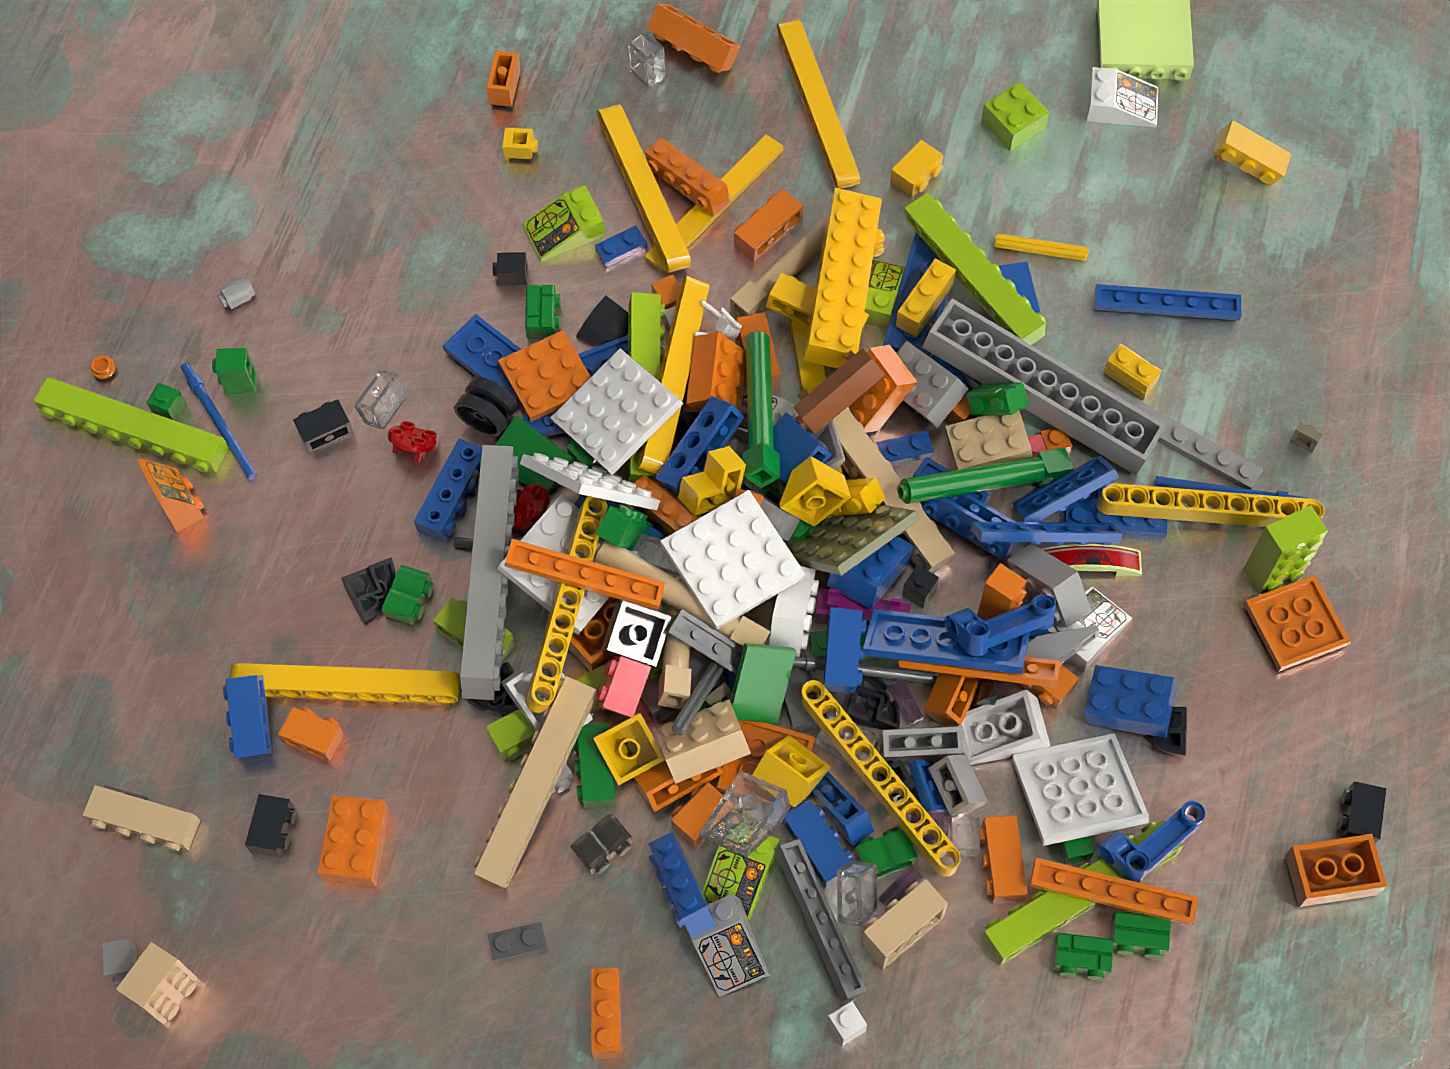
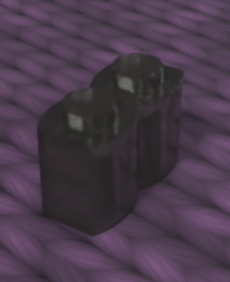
(601, 844)

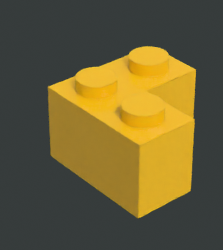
(715, 485)

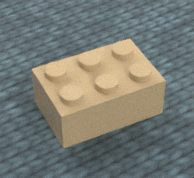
(988, 440)
(708, 742)
(903, 923)
(157, 983)

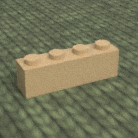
(141, 817)

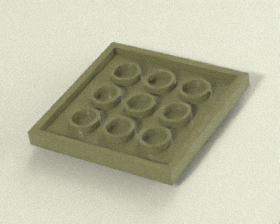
(851, 538)

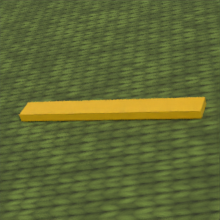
(737, 180)

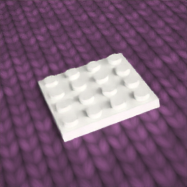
(616, 411)
(590, 482)
(554, 533)
(732, 559)
(1080, 789)

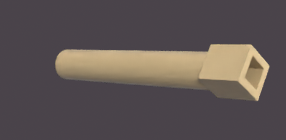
(754, 295)
(678, 594)
(676, 675)

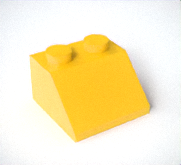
(814, 491)
(629, 748)
(792, 768)

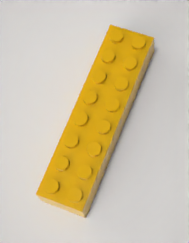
(842, 278)

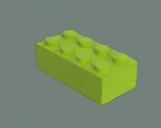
(1285, 549)

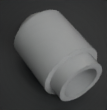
(236, 293)

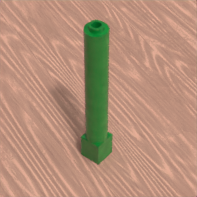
(760, 458)
(1041, 469)

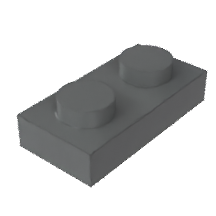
(517, 942)

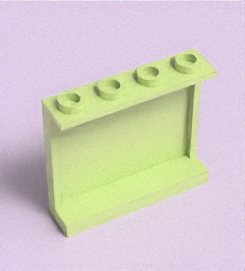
(1146, 37)

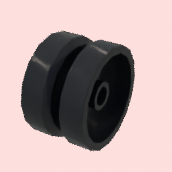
(485, 406)

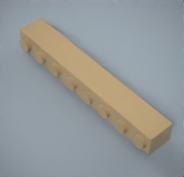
(866, 461)
(536, 782)

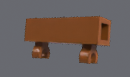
(837, 391)

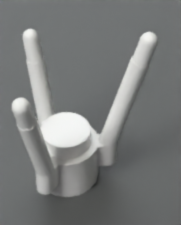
(725, 324)

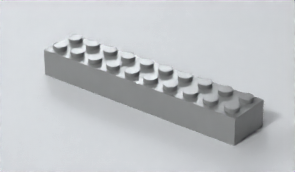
(1051, 388)
(487, 585)

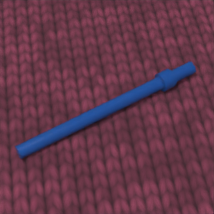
(197, 385)
(1186, 484)

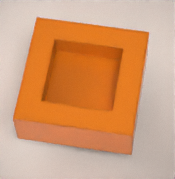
(1056, 439)

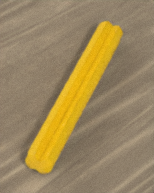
(1041, 247)

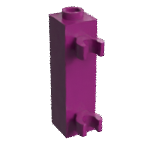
(834, 599)

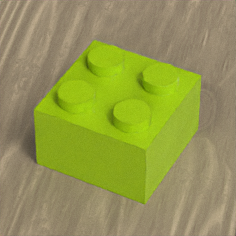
(1015, 116)

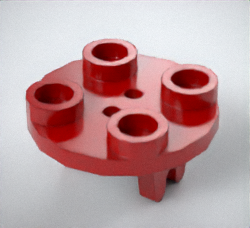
(412, 439)
(530, 506)

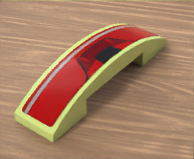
(1099, 557)

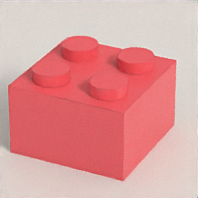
(622, 686)

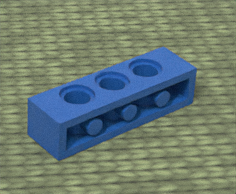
(707, 433)

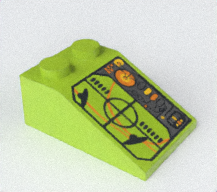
(565, 224)
(882, 292)
(740, 875)

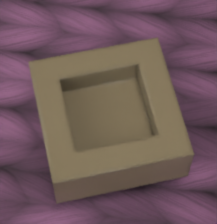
(1306, 437)
(717, 696)

